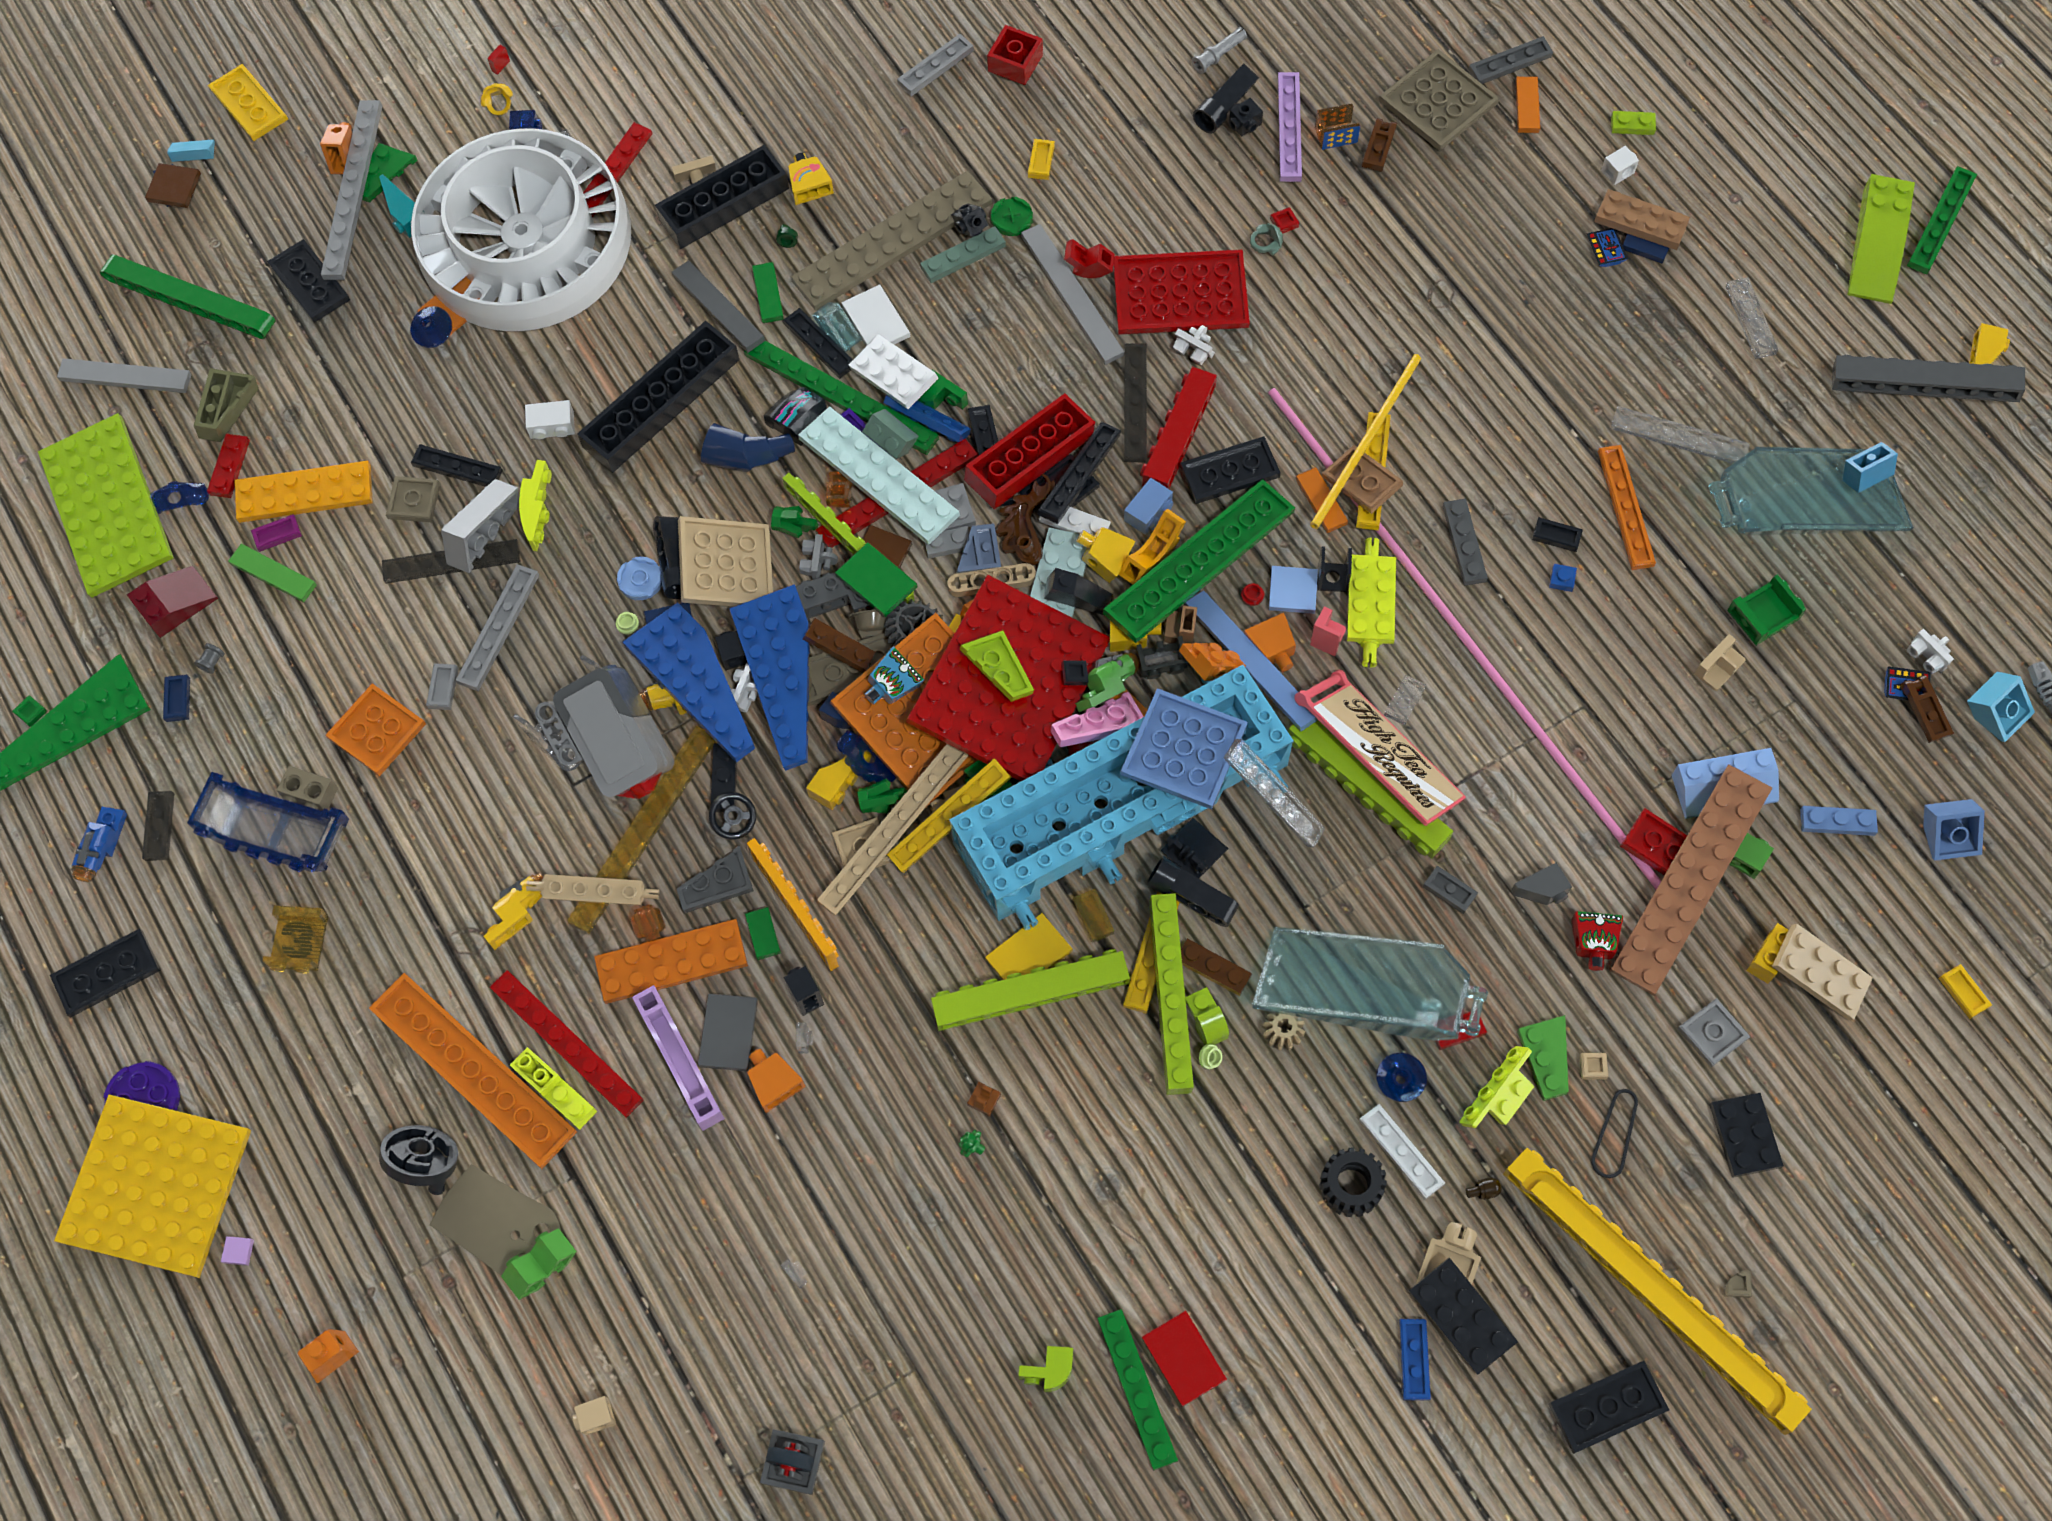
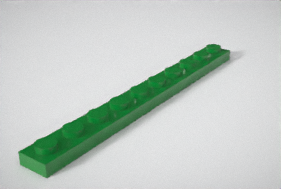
(833, 390)

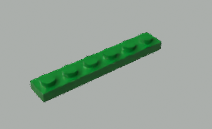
(1941, 220)
(1137, 1390)

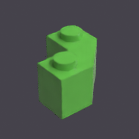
(527, 1273)

